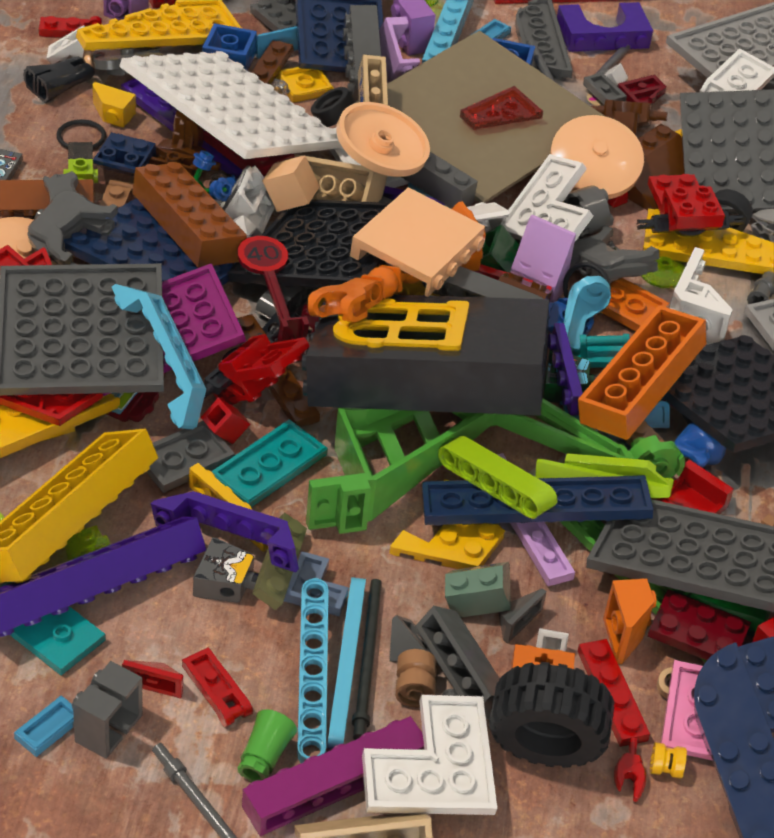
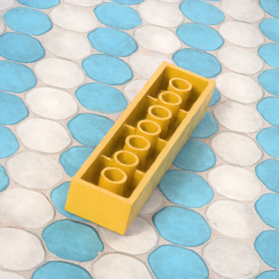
(71, 500)

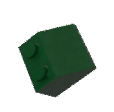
(499, 249)

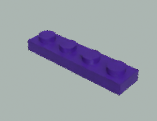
(567, 372)

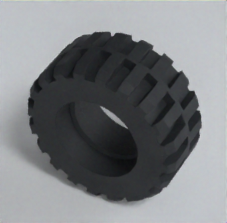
(552, 715)

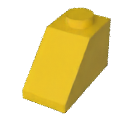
(113, 104)

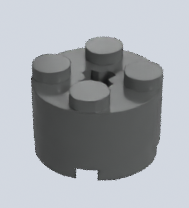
(597, 203)

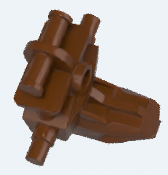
(631, 114)
(185, 142)

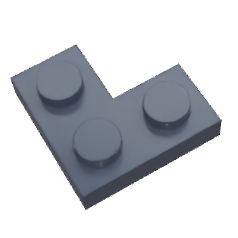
(315, 567)

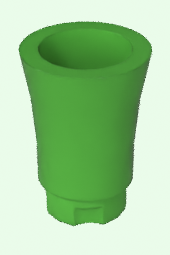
(266, 744)

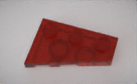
(501, 109)

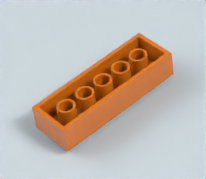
(642, 372)

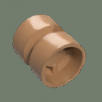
(415, 676)

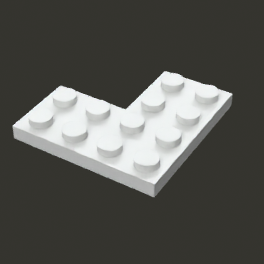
(545, 198)
(447, 775)

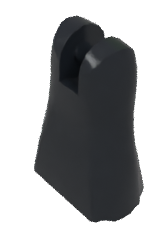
(53, 79)

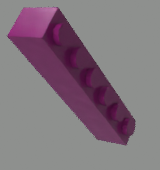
(321, 778)

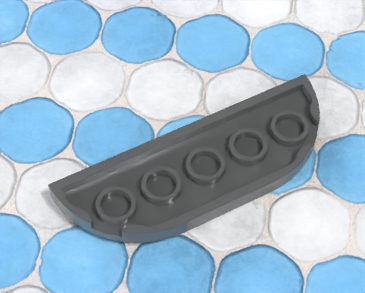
(540, 23)

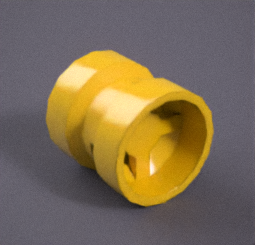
(662, 760)

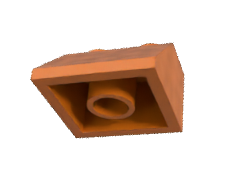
(628, 615)

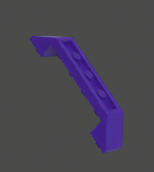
(233, 519)

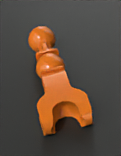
(359, 294)

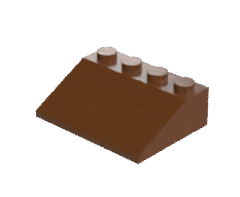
(662, 156)

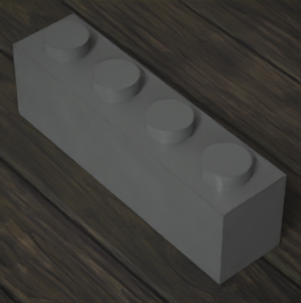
(444, 182)
(459, 655)

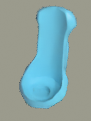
(584, 301)

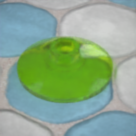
(667, 275)

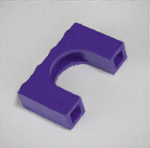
(583, 35)

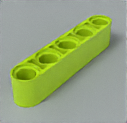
(497, 477)

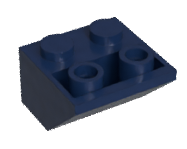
(124, 153)

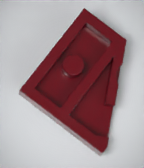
(643, 89)

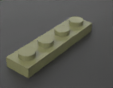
(272, 580)

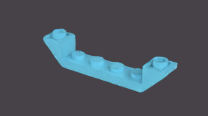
(187, 407)

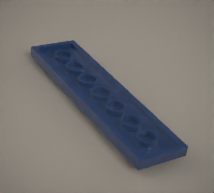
(577, 497)

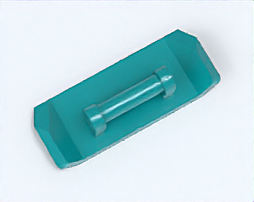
(600, 349)

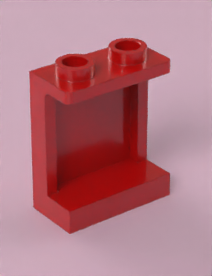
(699, 490)

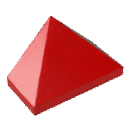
(157, 677)

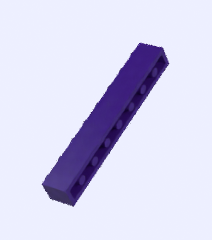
(99, 572)

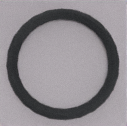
(81, 121)
(581, 265)

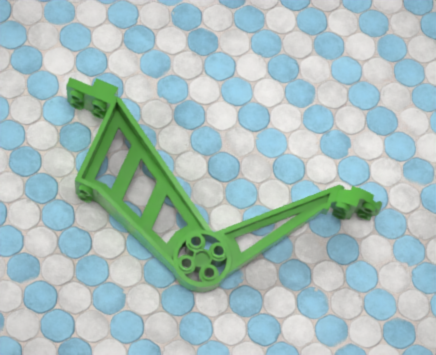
(361, 496)

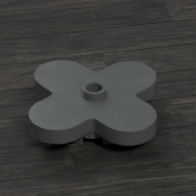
(111, 59)

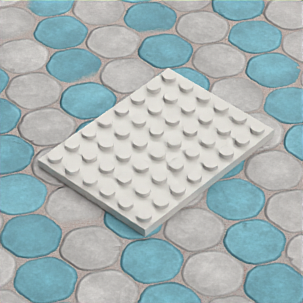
(232, 104)

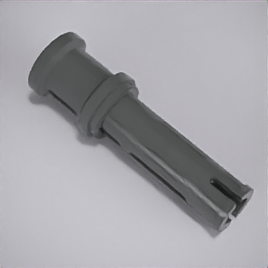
(762, 288)

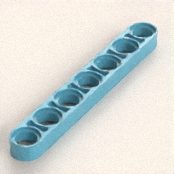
(318, 657)
(346, 663)

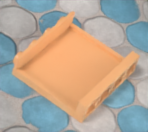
(420, 238)

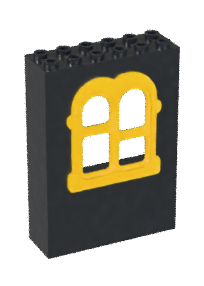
(432, 356)

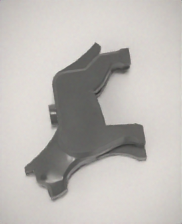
(67, 215)
(614, 262)

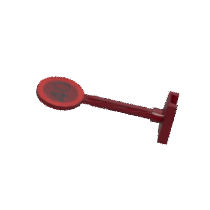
(267, 257)

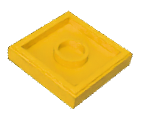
(305, 83)

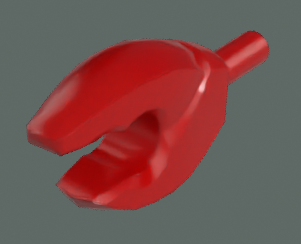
(631, 767)

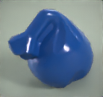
(699, 446)

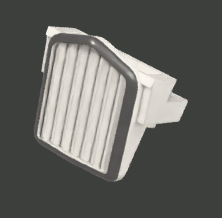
(250, 199)

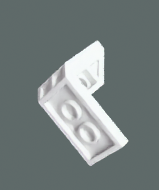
(739, 73)
(701, 299)

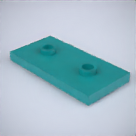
(270, 462)
(60, 639)

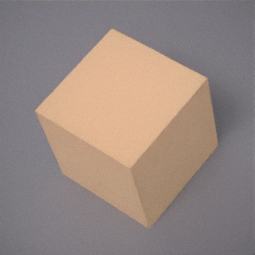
(291, 183)

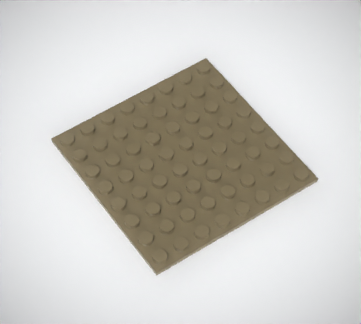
(470, 73)

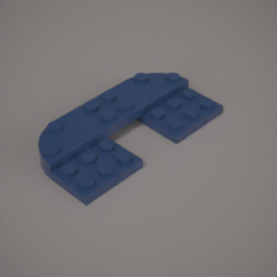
(737, 727)

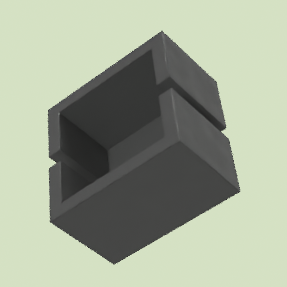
(109, 700)

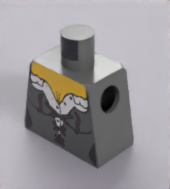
(224, 573)

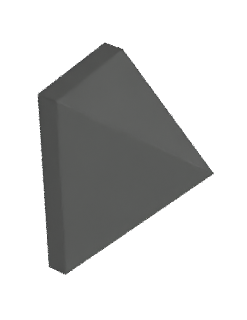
(521, 614)
(405, 637)

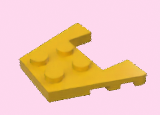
(453, 545)

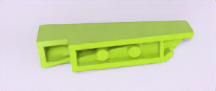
(600, 466)

